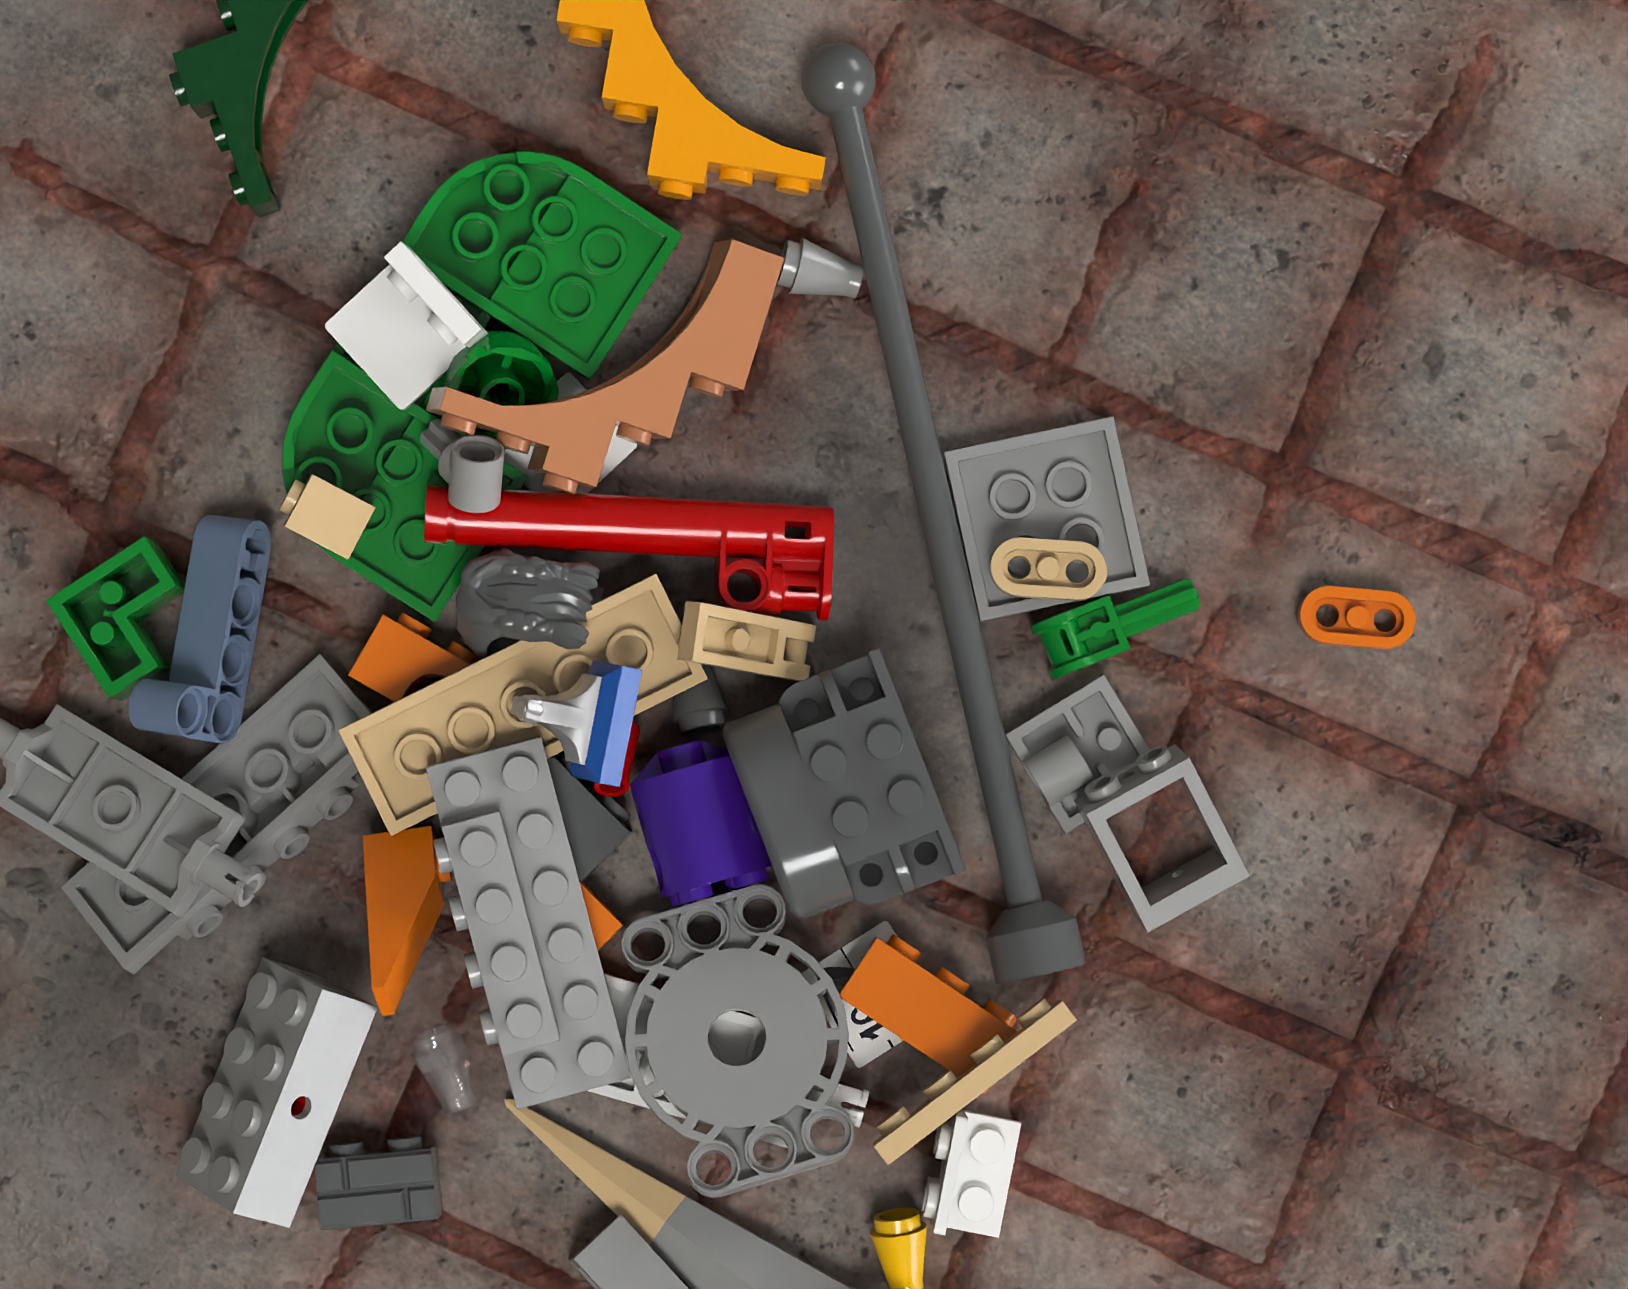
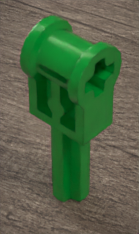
(1102, 630)

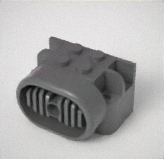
(842, 791)

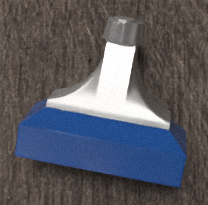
(589, 719)

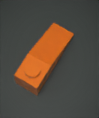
(402, 907)

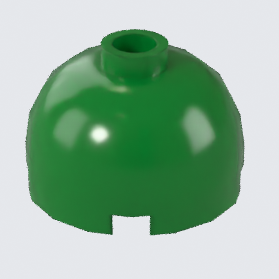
(502, 371)

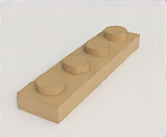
(951, 1094)

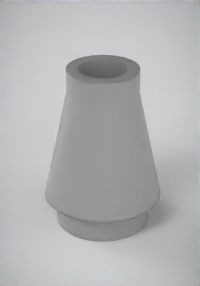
(817, 271)

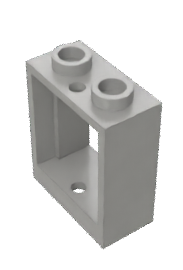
(1185, 885)

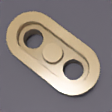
(1047, 569)

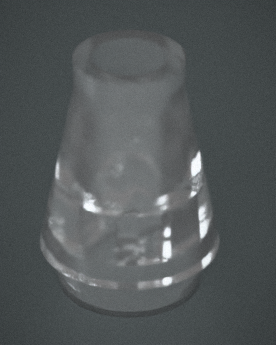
(445, 1065)

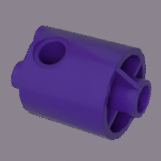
(697, 822)

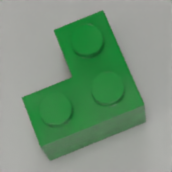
(105, 615)

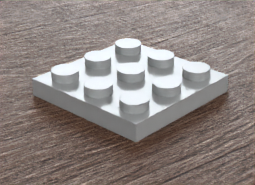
(1046, 487)

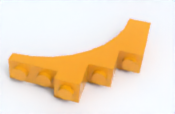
(689, 130)

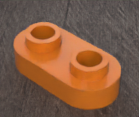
(1355, 617)

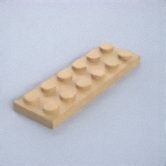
(474, 705)

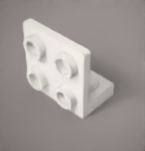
(404, 327)
(973, 1173)

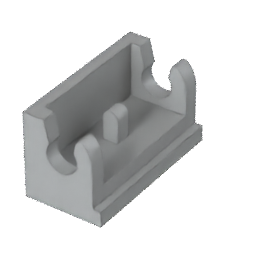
(623, 1261)

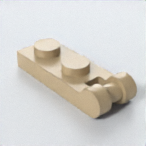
(745, 641)

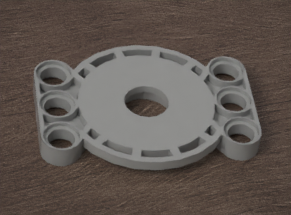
(747, 1099)

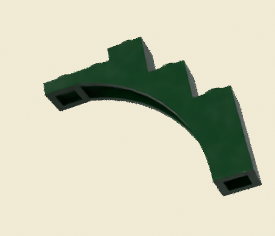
(232, 80)

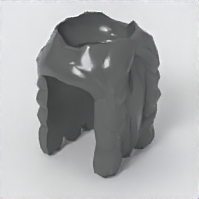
(524, 599)

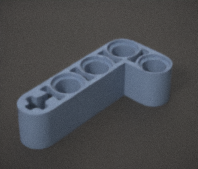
(212, 637)

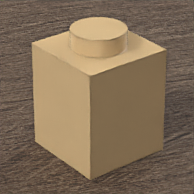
(326, 514)

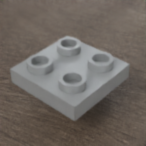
(1075, 745)

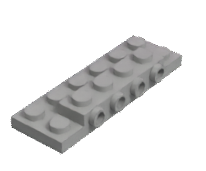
(278, 774)
(526, 923)

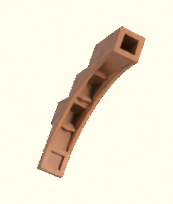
(707, 343)

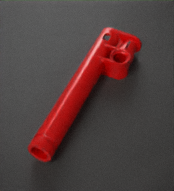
(737, 534)

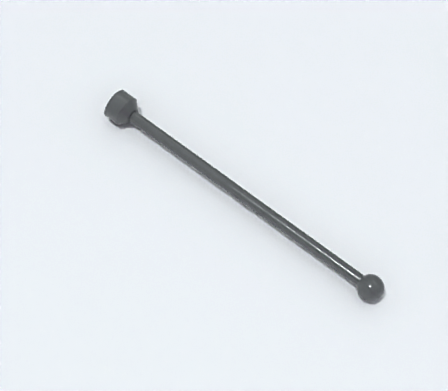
(1032, 933)

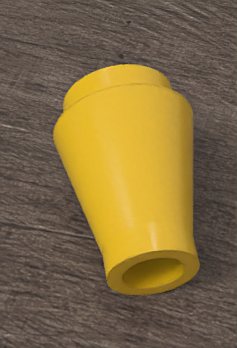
(900, 1246)

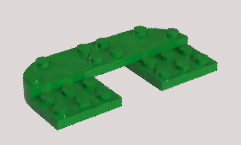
(513, 243)

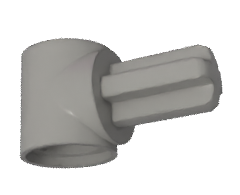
(468, 465)

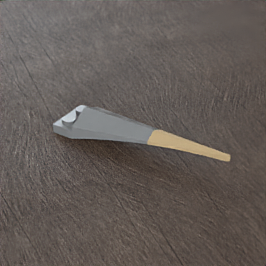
(686, 1235)

